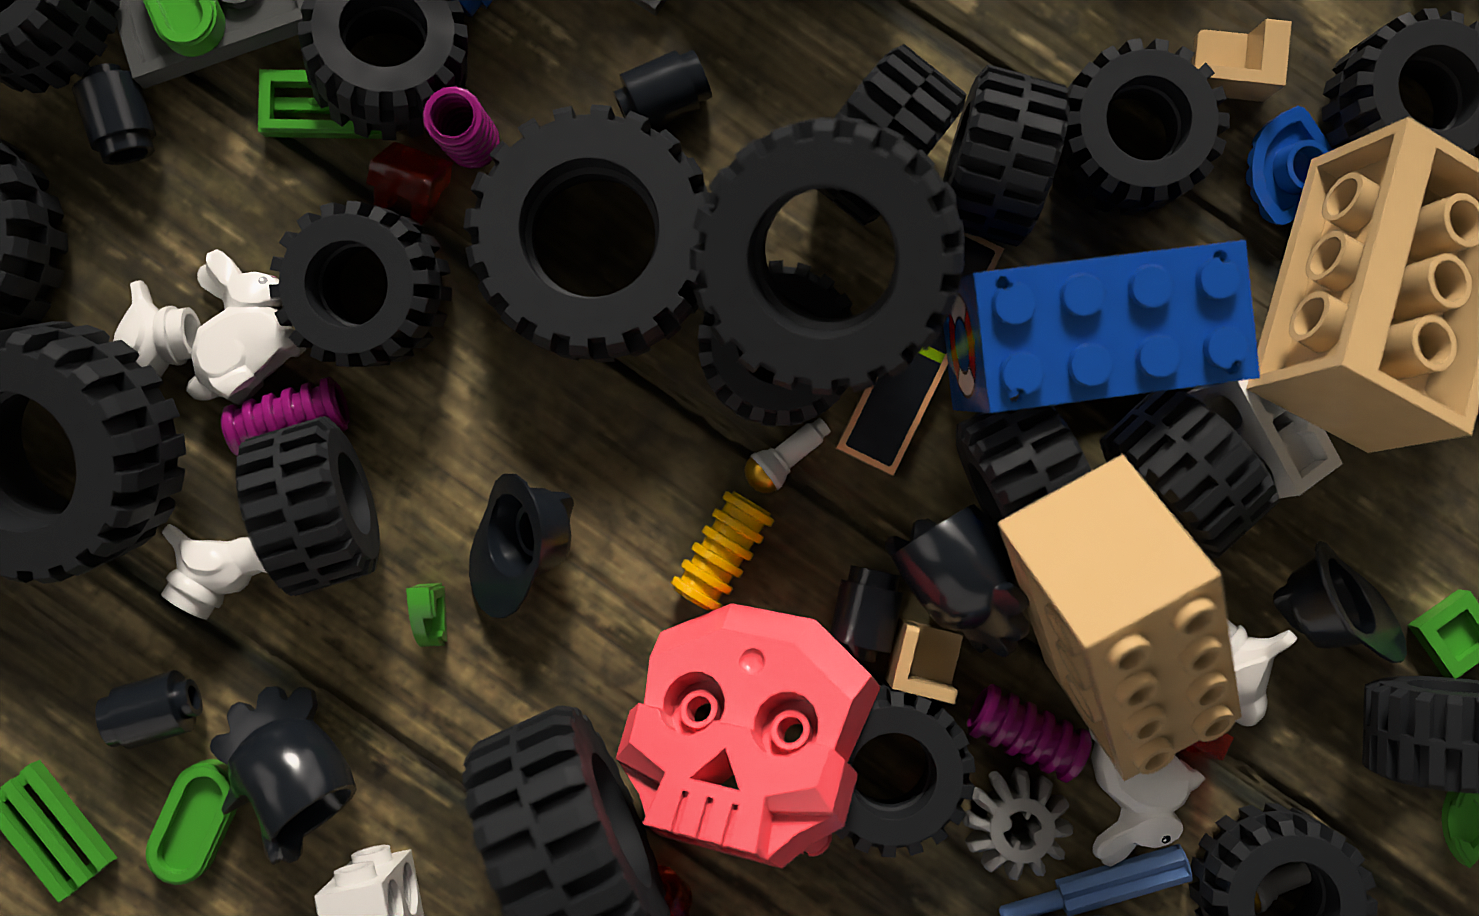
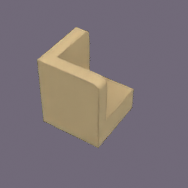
(1246, 64)
(924, 660)

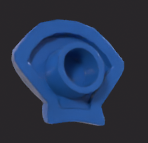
(1282, 161)

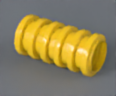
(722, 551)

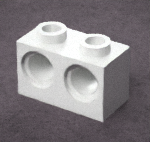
(1289, 446)
(373, 886)

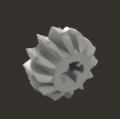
(1040, 823)

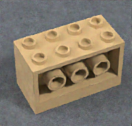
(1380, 294)
(1126, 616)

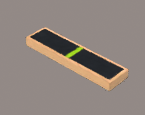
(893, 408)

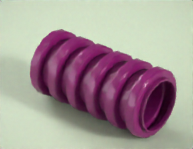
(449, 110)
(284, 411)
(1029, 733)

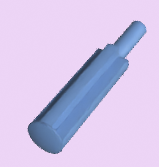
(1108, 884)

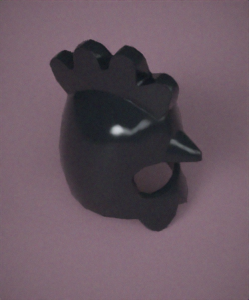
(964, 579)
(283, 768)

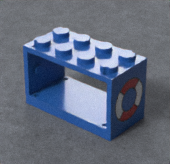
(1102, 328)

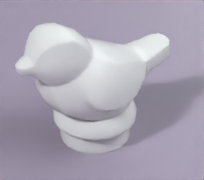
(157, 335)
(207, 571)
(1253, 667)

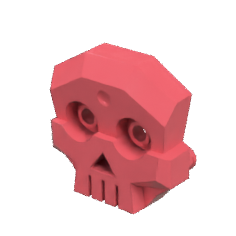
(760, 678)

